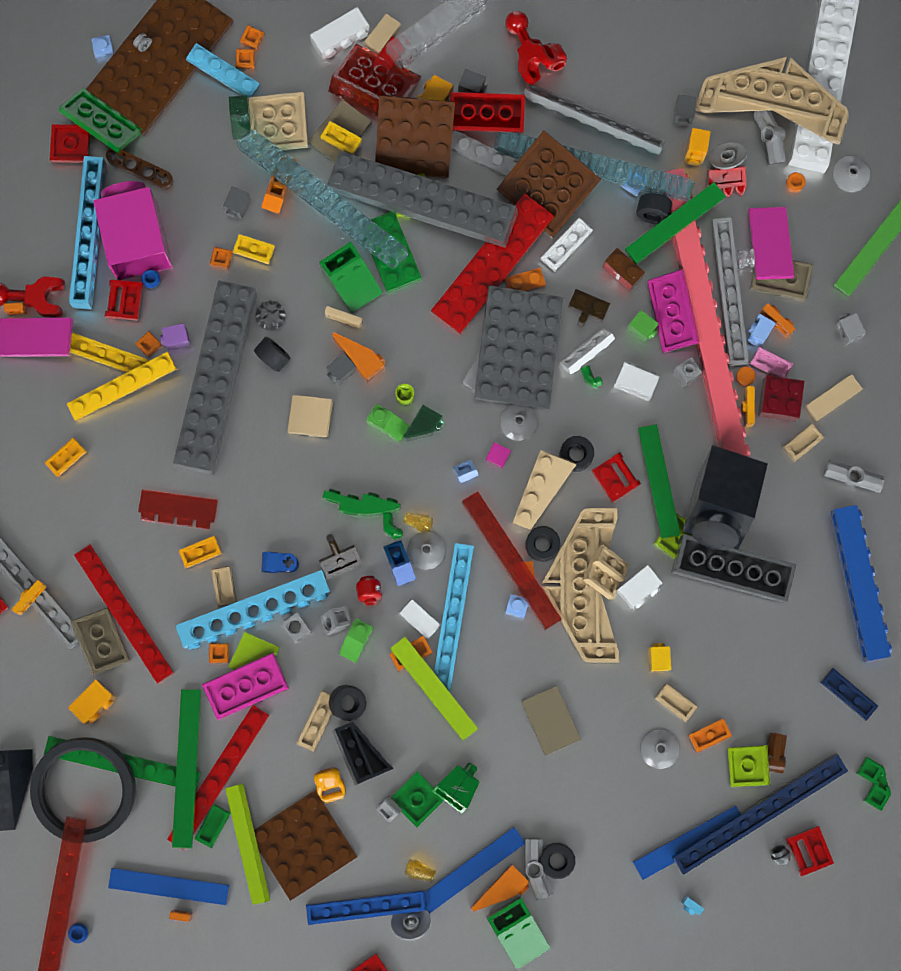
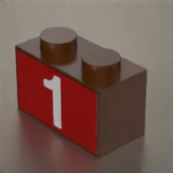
(623, 269)

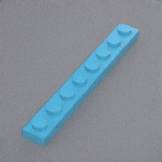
(453, 613)

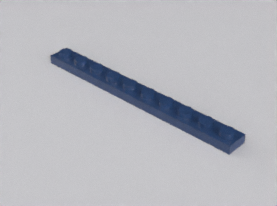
(759, 814)

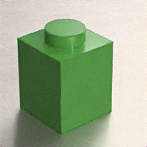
(643, 326)

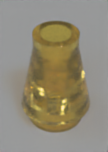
(419, 521)
(418, 870)

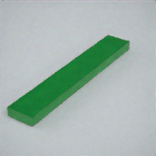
(675, 223)
(659, 481)

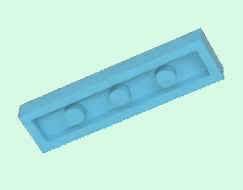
(222, 71)

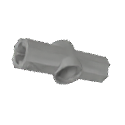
(865, 478)

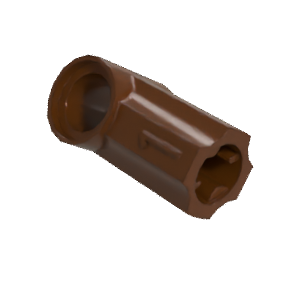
(776, 751)

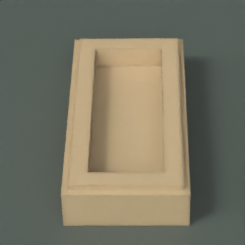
(382, 33)
(343, 317)
(803, 442)
(223, 586)
(676, 702)

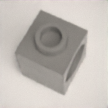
(850, 328)
(687, 372)
(336, 620)
(301, 633)

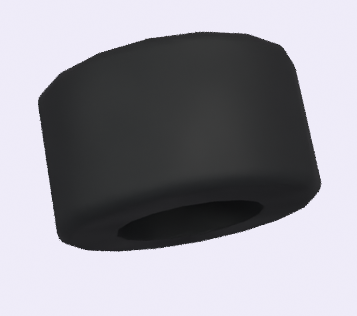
(653, 207)
(272, 354)
(585, 445)
(542, 531)
(359, 702)
(569, 863)

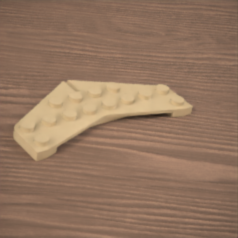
(767, 88)
(575, 600)

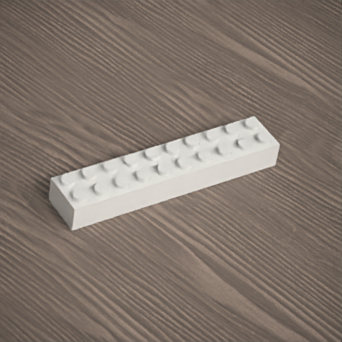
(828, 66)

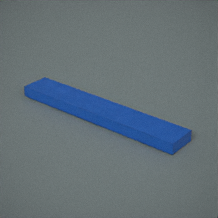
(662, 856)
(472, 869)
(168, 886)
(366, 907)

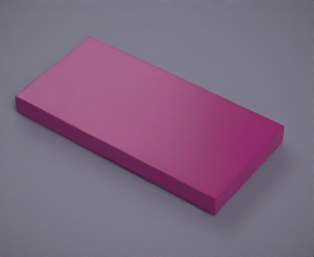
(771, 243)
(673, 311)
(35, 337)
(245, 686)

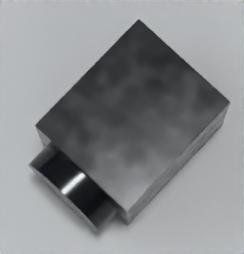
(724, 499)

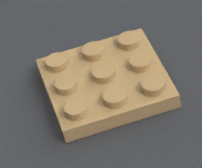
(280, 119)

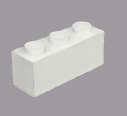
(340, 33)

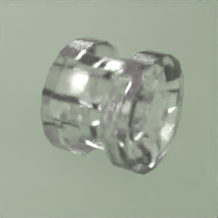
(745, 258)

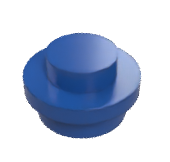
(150, 279)
(78, 933)

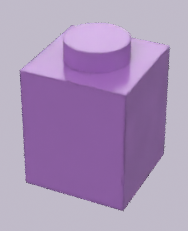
(175, 337)

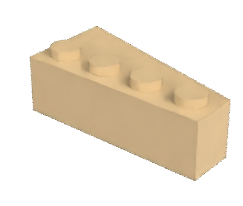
(545, 481)

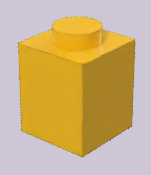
(659, 657)

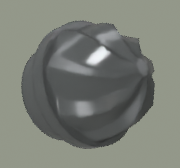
(781, 855)

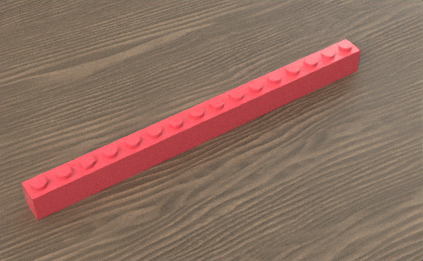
(710, 349)

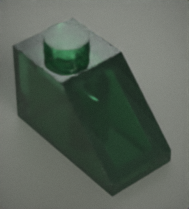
(239, 115)
(424, 424)

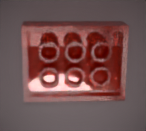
(363, 83)

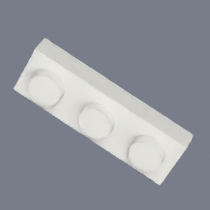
(566, 244)
(587, 351)

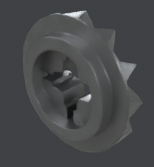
(268, 323)

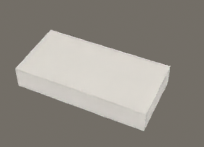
(419, 619)

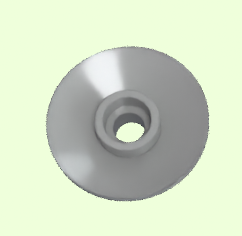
(727, 155)
(848, 181)
(518, 431)
(426, 560)
(650, 753)
(401, 922)

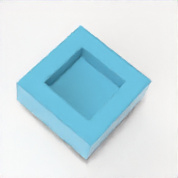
(691, 906)

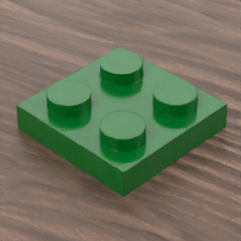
(417, 799)

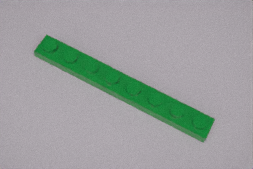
(141, 767)

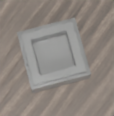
(388, 809)

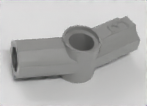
(772, 135)
(538, 881)

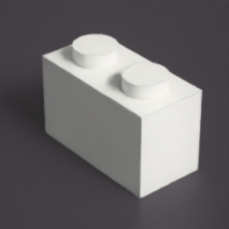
(637, 381)
(639, 587)

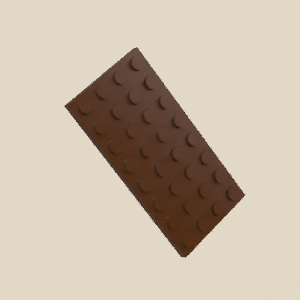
(147, 81)

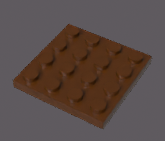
(415, 134)
(551, 179)
(303, 845)

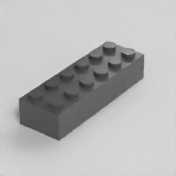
(734, 569)

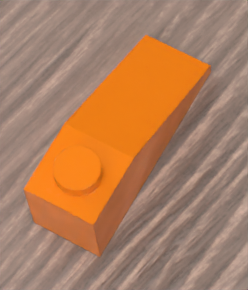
(274, 195)
(365, 359)
(505, 887)

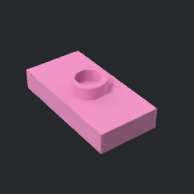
(771, 363)

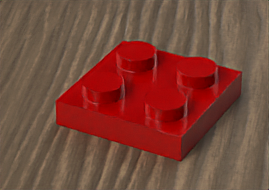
(68, 143)

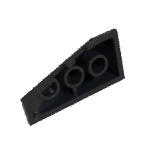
(15, 773)

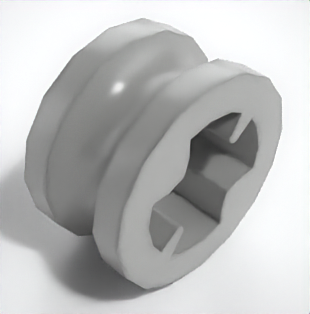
(142, 42)

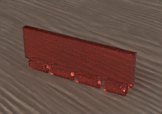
(172, 506)

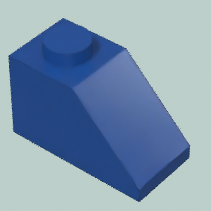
(399, 563)

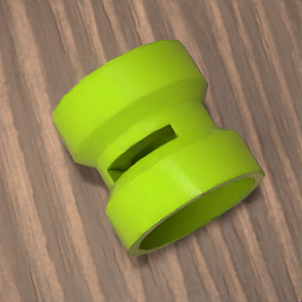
(402, 393)

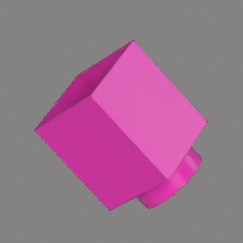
(132, 230)

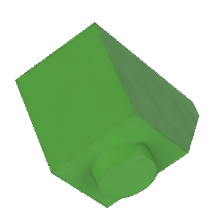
(387, 422)
(356, 640)

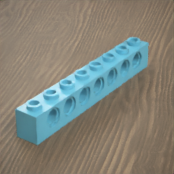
(87, 234)
(187, 629)

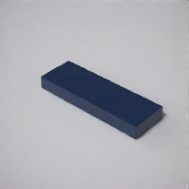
(849, 694)

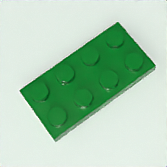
(100, 120)
(407, 270)

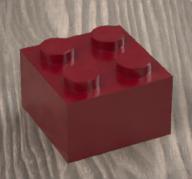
(781, 398)

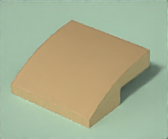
(310, 416)
(606, 572)

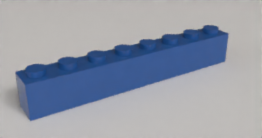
(860, 583)

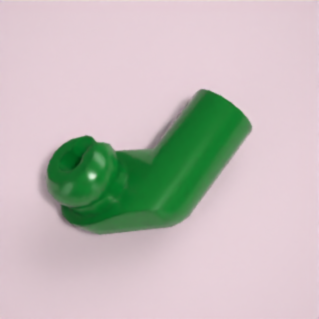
(589, 378)
(390, 529)

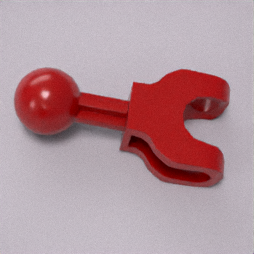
(531, 50)
(36, 296)

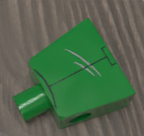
(458, 787)

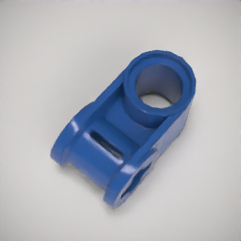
(275, 562)

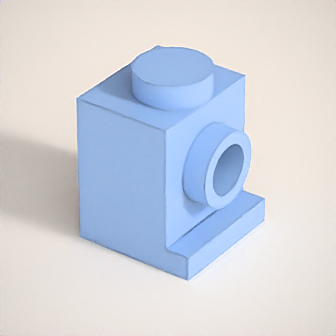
(760, 330)

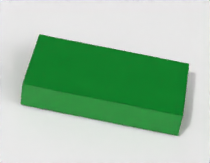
(212, 826)

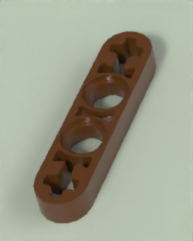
(139, 168)

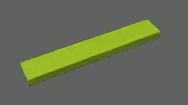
(434, 688)
(247, 844)

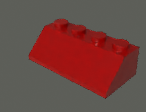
(488, 112)

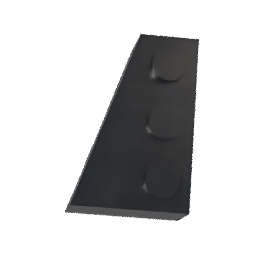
(359, 754)

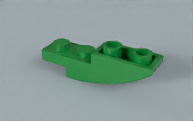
(369, 506)

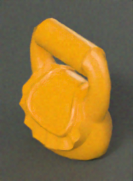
(326, 780)

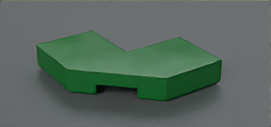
(879, 791)

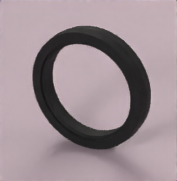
(111, 753)

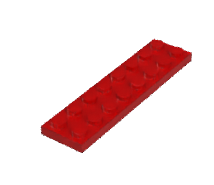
(491, 267)

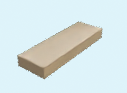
(833, 398)
(316, 723)

